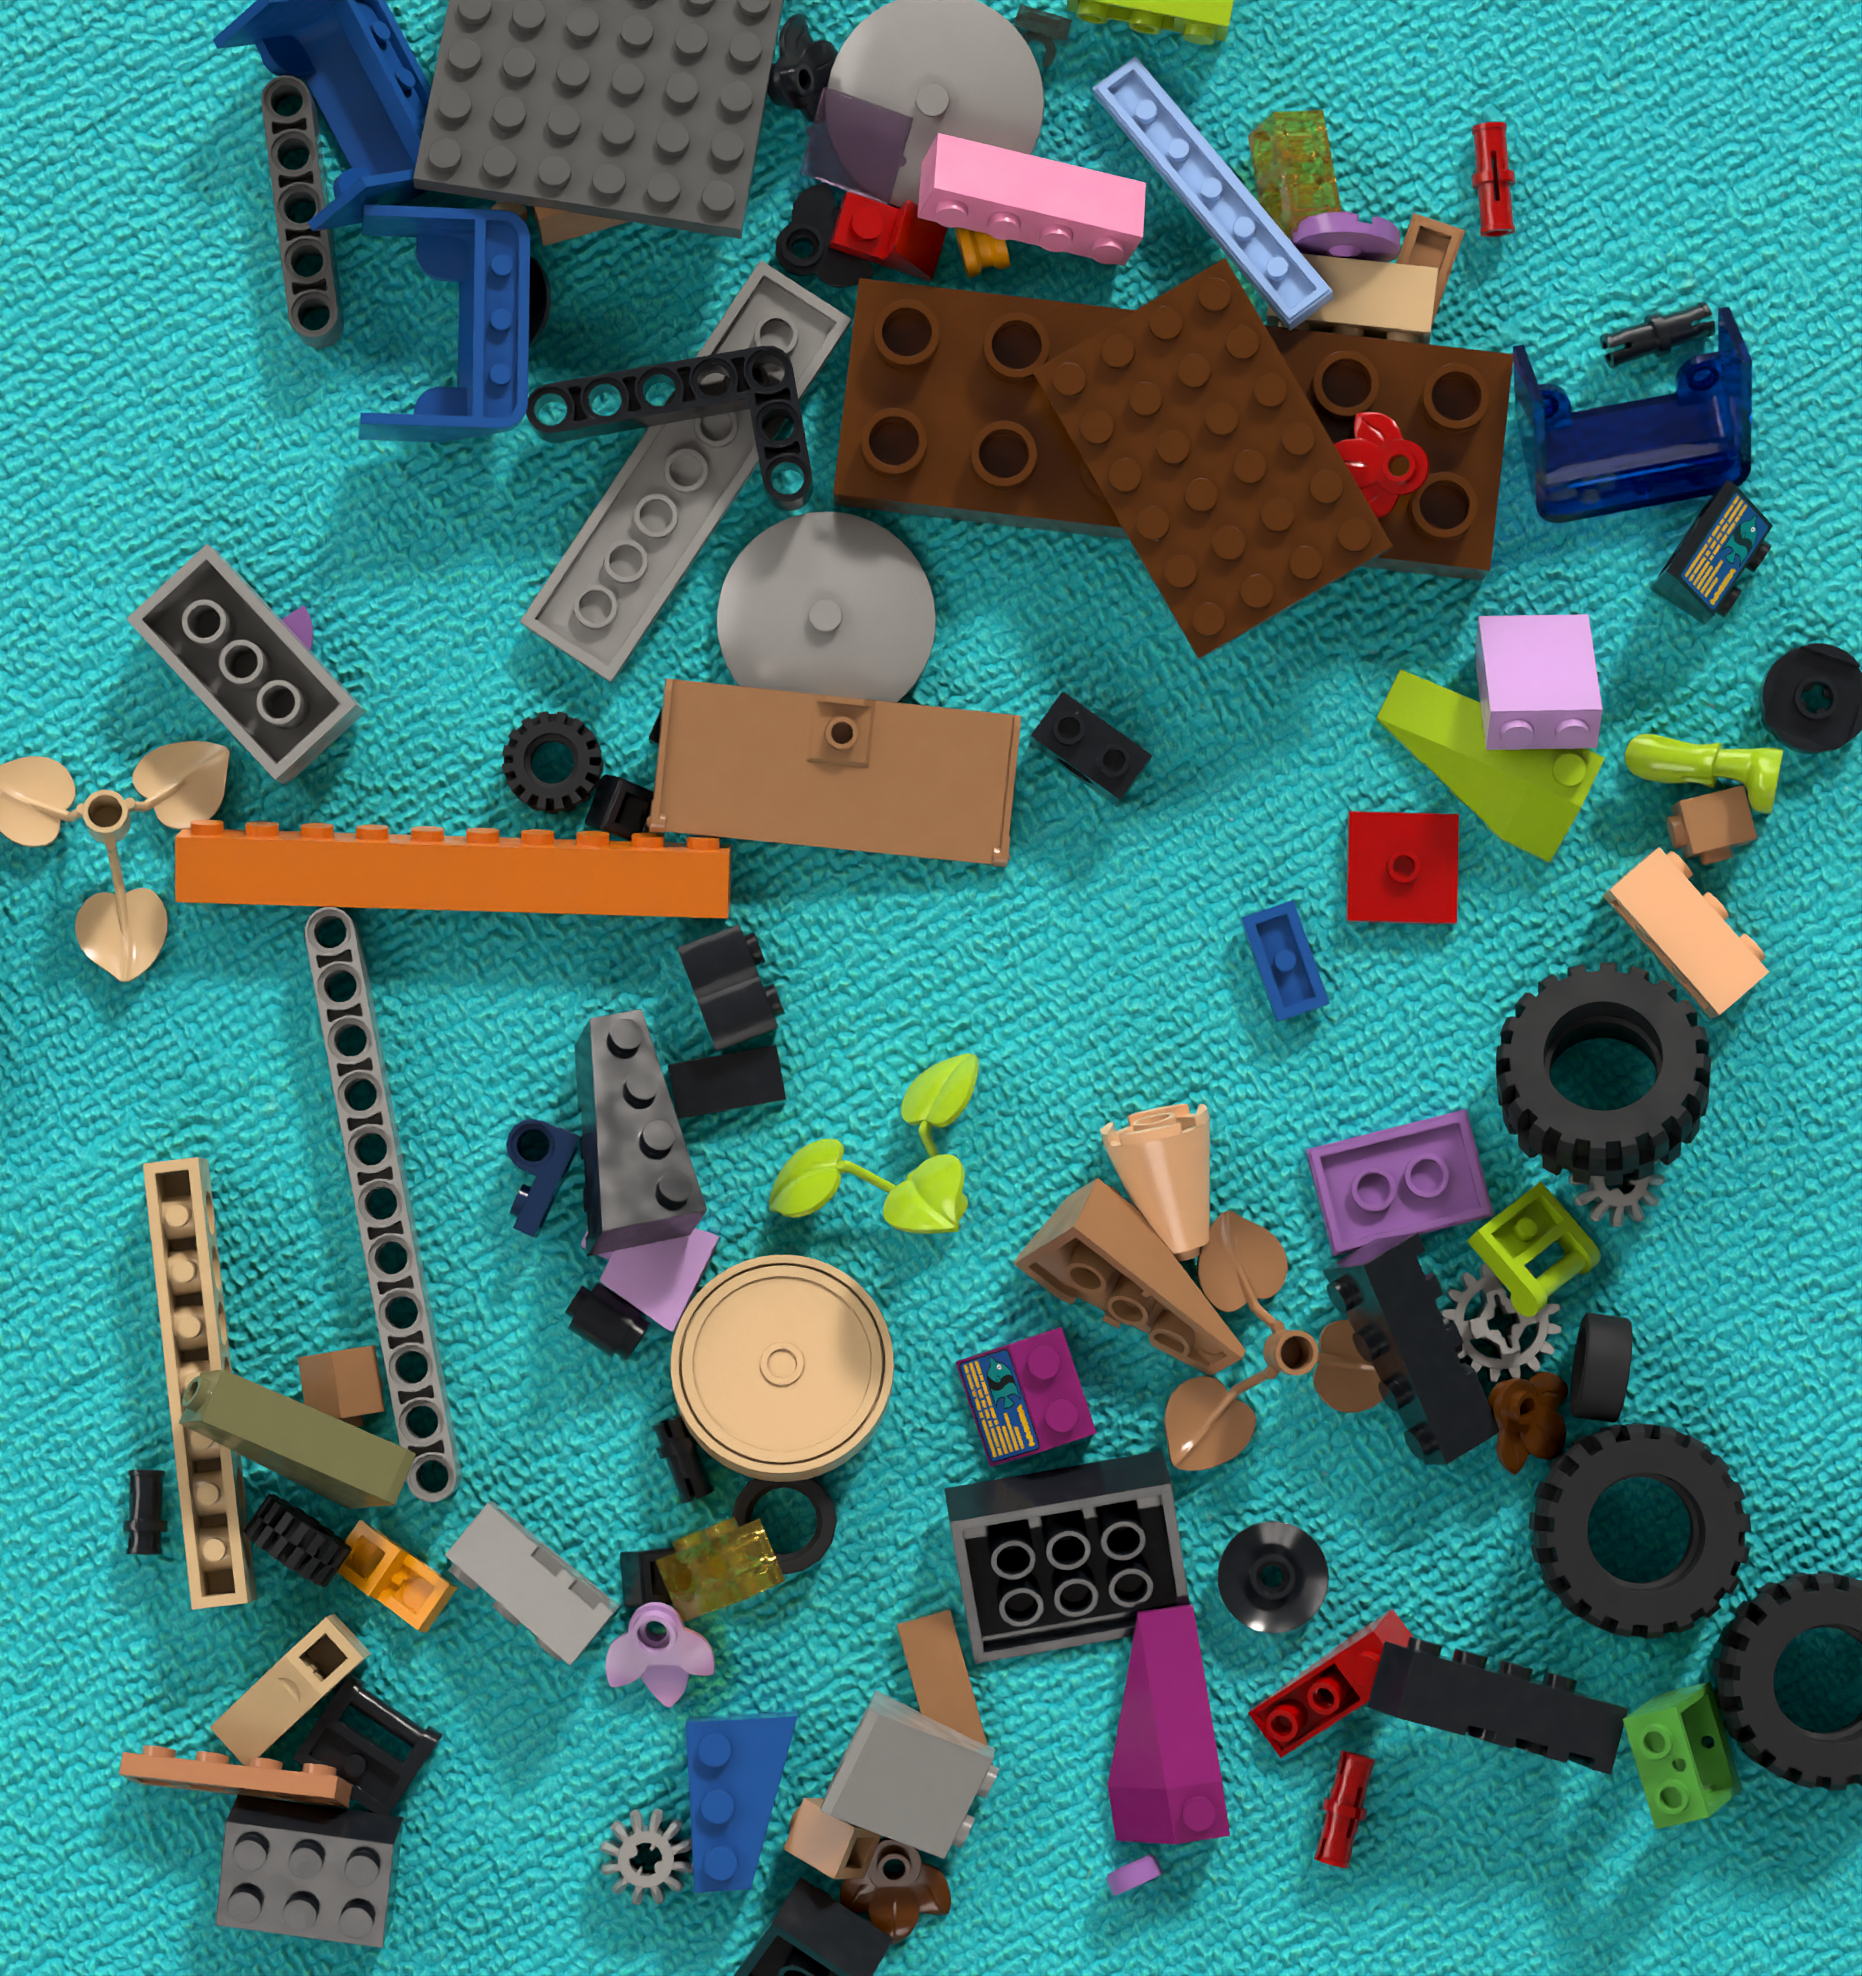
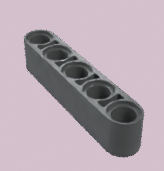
(299, 186)

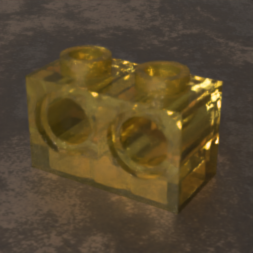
(1294, 167)
(719, 1567)

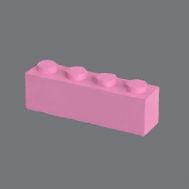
(1031, 200)

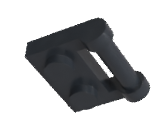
(374, 1772)

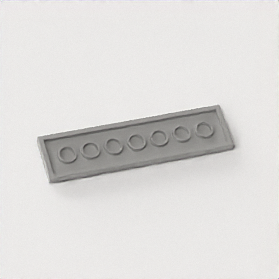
(677, 486)

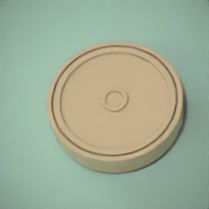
(782, 1368)

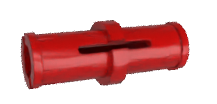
(1492, 144)
(1344, 1809)

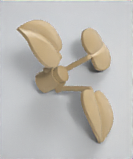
(181, 784)

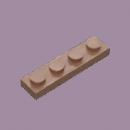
(214, 1774)

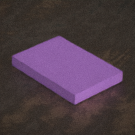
(1399, 1181)

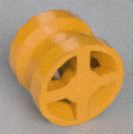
(981, 251)

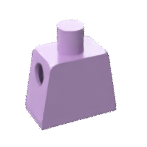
(660, 1275)

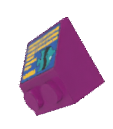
(1026, 1397)

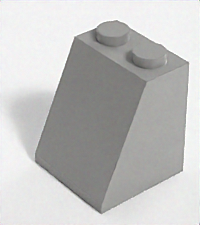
(909, 1778)

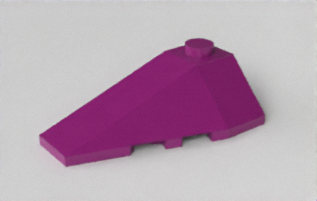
(1165, 1752)

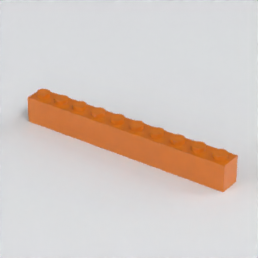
(453, 871)

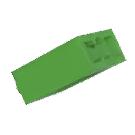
(1675, 1766)

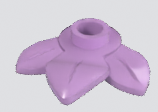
(659, 1659)

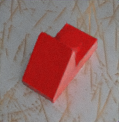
(888, 235)

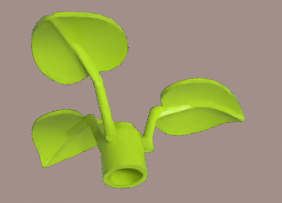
(932, 1193)

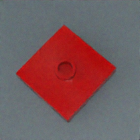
(1402, 868)

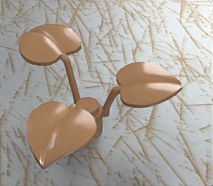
(1237, 1268)

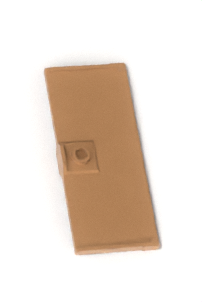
(835, 772)

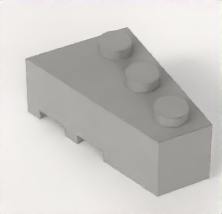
(530, 1583)

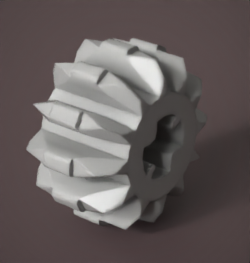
(1616, 1200)
(631, 1846)

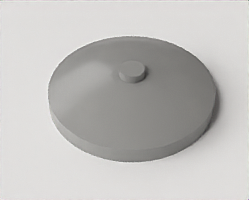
(951, 70)
(827, 610)

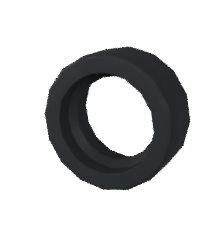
(1601, 1367)
(825, 1515)

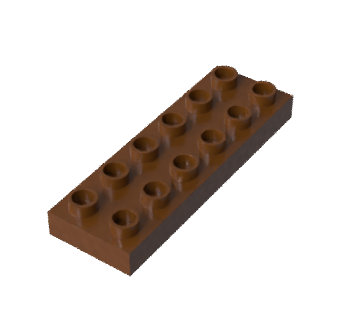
(960, 430)

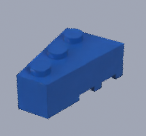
(732, 1792)

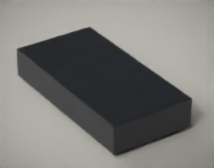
(727, 1082)

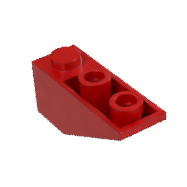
(1328, 1687)

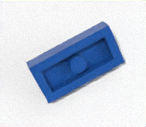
(1284, 961)

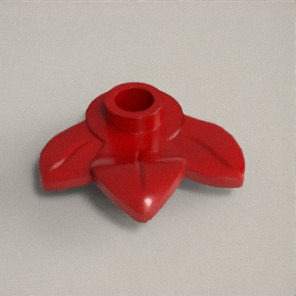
(1371, 457)

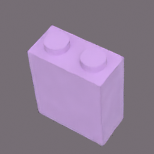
(1537, 682)

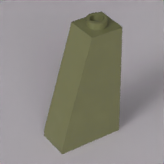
(296, 1440)

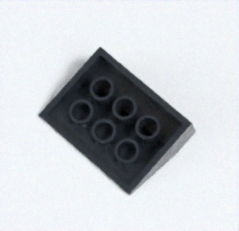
(1066, 1554)

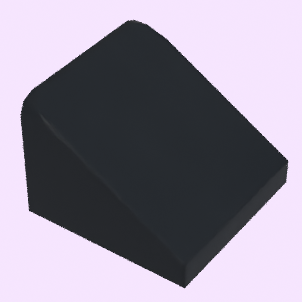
(620, 808)
(642, 1578)

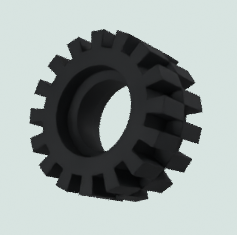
(548, 729)
(297, 1540)

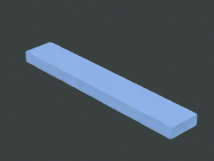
(1213, 193)

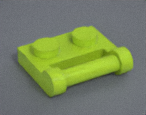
(1521, 1235)

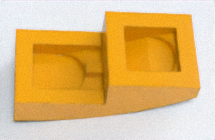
(395, 1577)

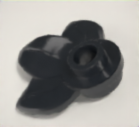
(802, 68)
(814, 222)

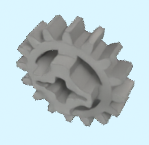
(1507, 1347)

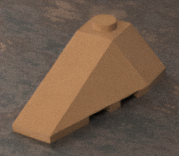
(1117, 1262)

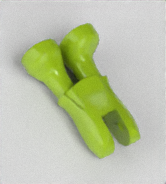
(1680, 762)

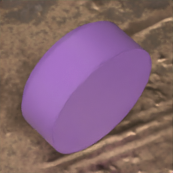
(1133, 1874)

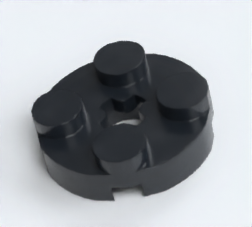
(1786, 714)

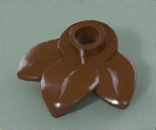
(1528, 1419)
(897, 1896)

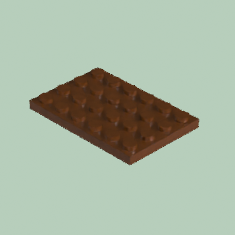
(1212, 459)

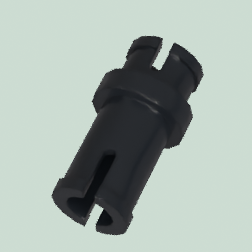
(682, 1458)
(145, 1513)

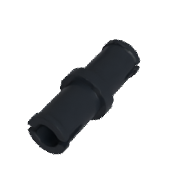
(1657, 334)

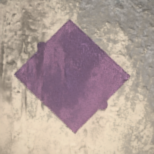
(856, 145)

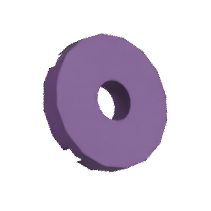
(1345, 237)

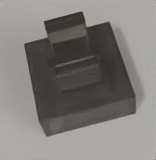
(1043, 29)

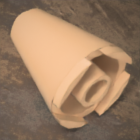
(1167, 1172)

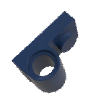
(535, 1202)

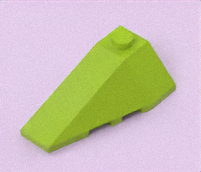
(1519, 793)

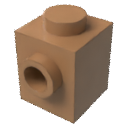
(1712, 825)
(343, 1383)
(830, 1843)

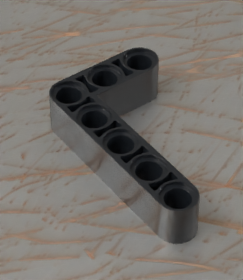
(689, 404)

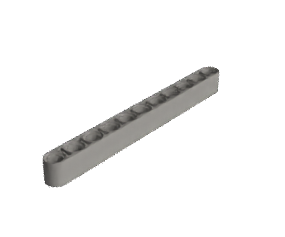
(365, 1181)

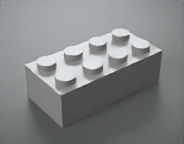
(246, 665)

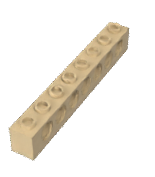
(194, 1343)

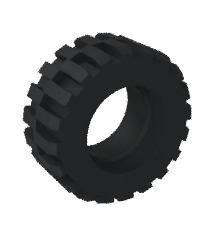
(1613, 1008)
(1714, 1543)
(1748, 1670)

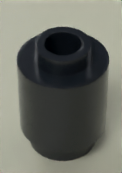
(606, 1320)

